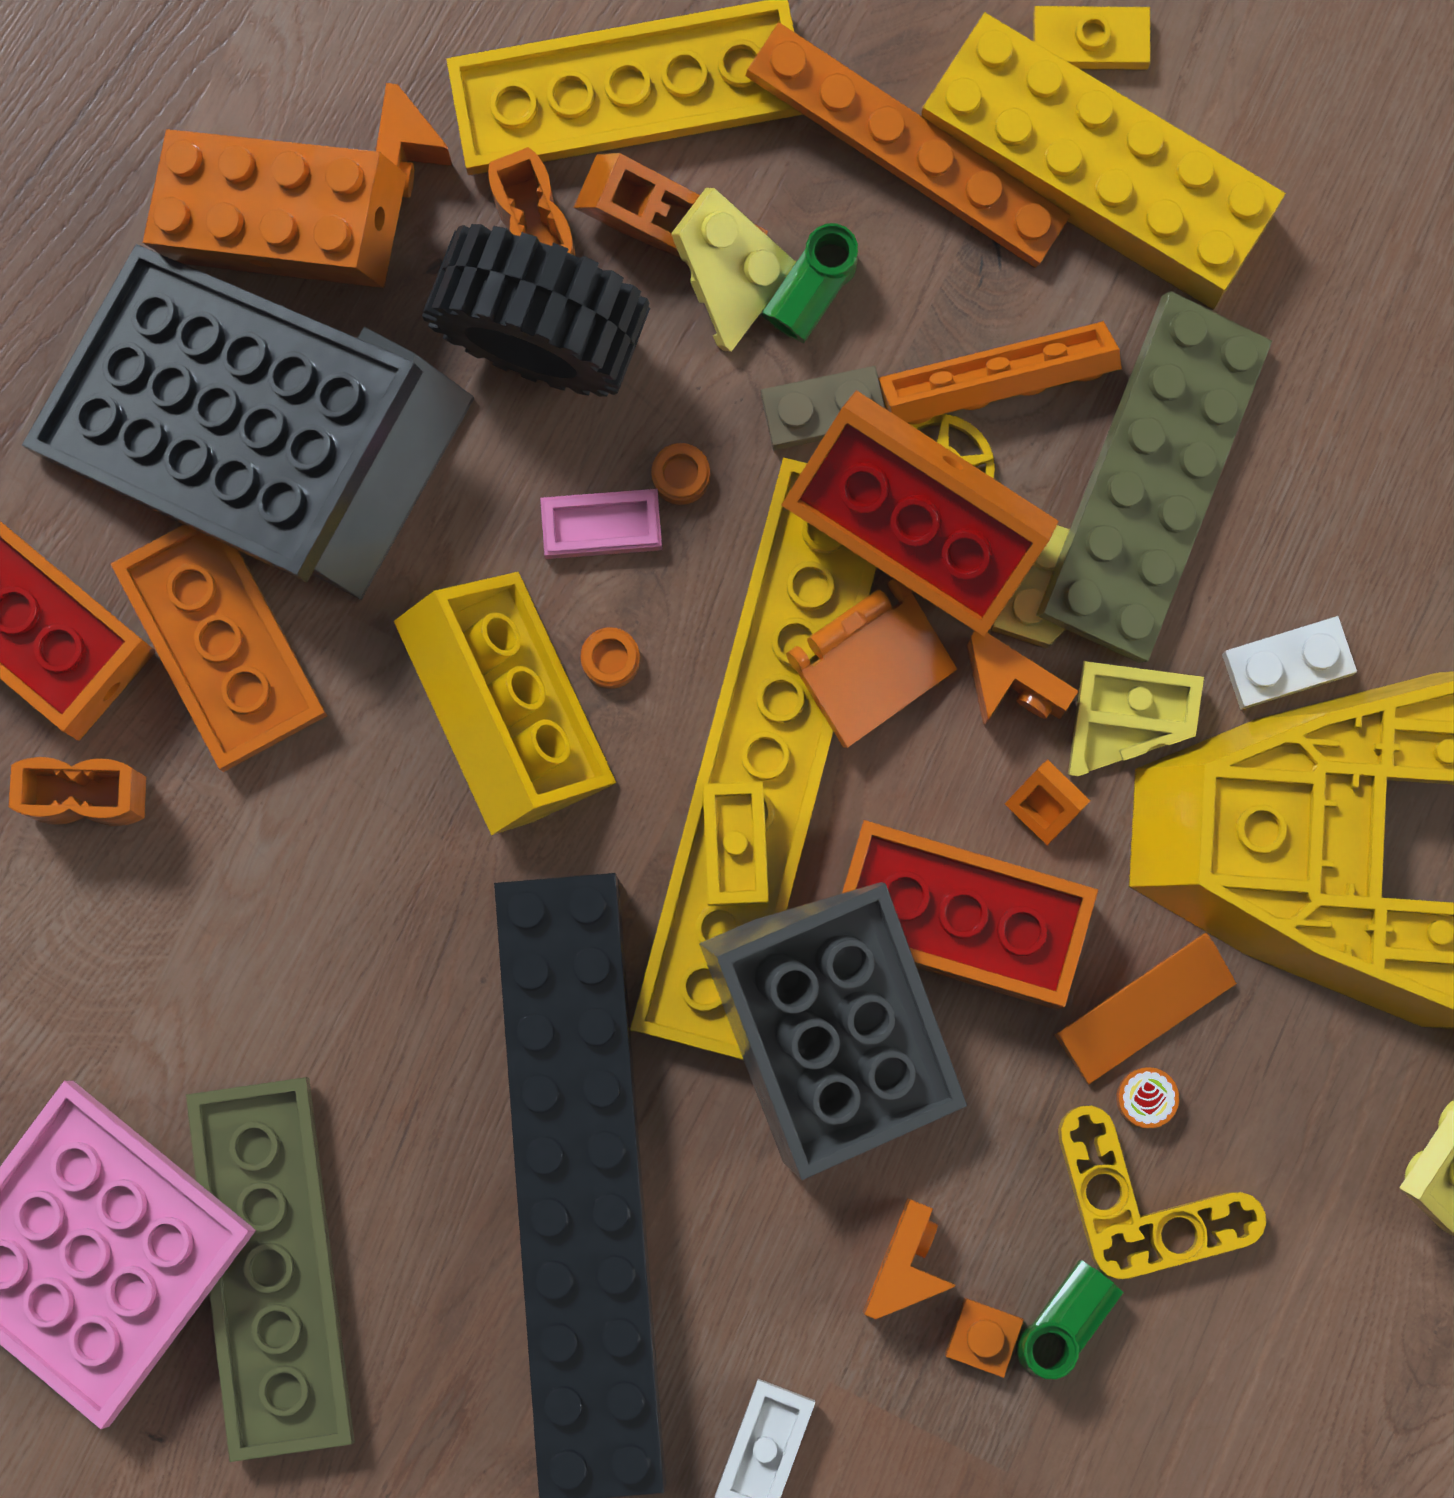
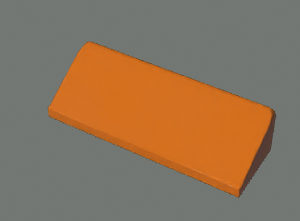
(1146, 1008)

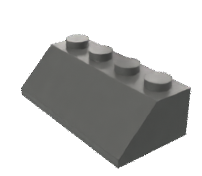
(395, 476)

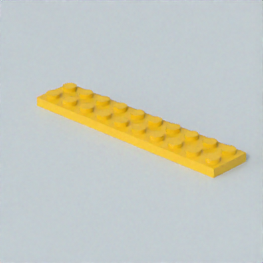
(760, 732)

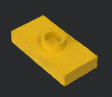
(1095, 35)

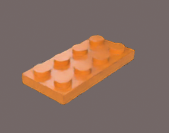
(219, 643)

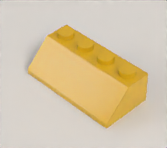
(503, 700)

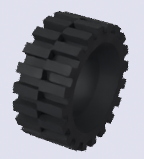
(536, 310)

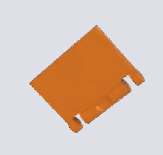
(872, 662)

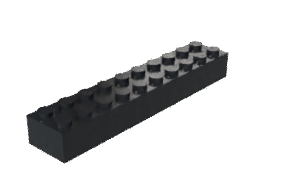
(579, 1188)

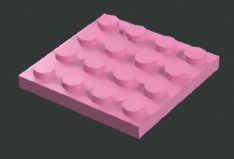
(102, 1252)

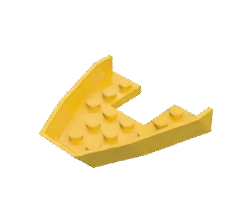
(1282, 843)

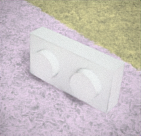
(1289, 662)
(765, 1443)

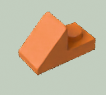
(408, 136)
(1000, 667)
(897, 1281)

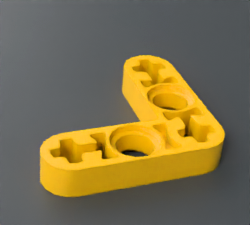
(1125, 1217)

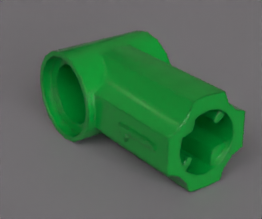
(810, 285)
(1072, 1317)

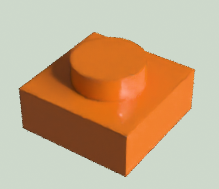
(1047, 802)
(984, 1337)

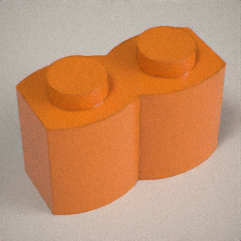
(526, 198)
(66, 793)

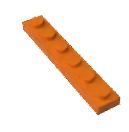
(907, 145)

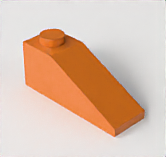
(635, 200)

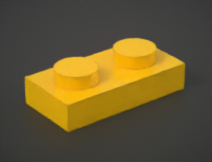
(735, 843)

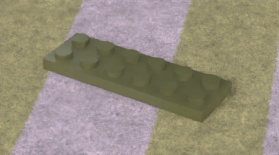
(1154, 478)
(278, 1297)

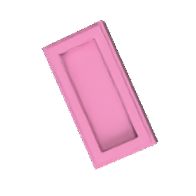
(601, 524)

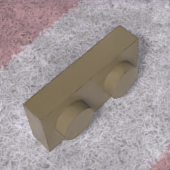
(806, 409)

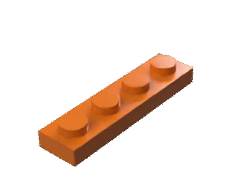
(1001, 373)

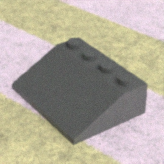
(834, 1027)

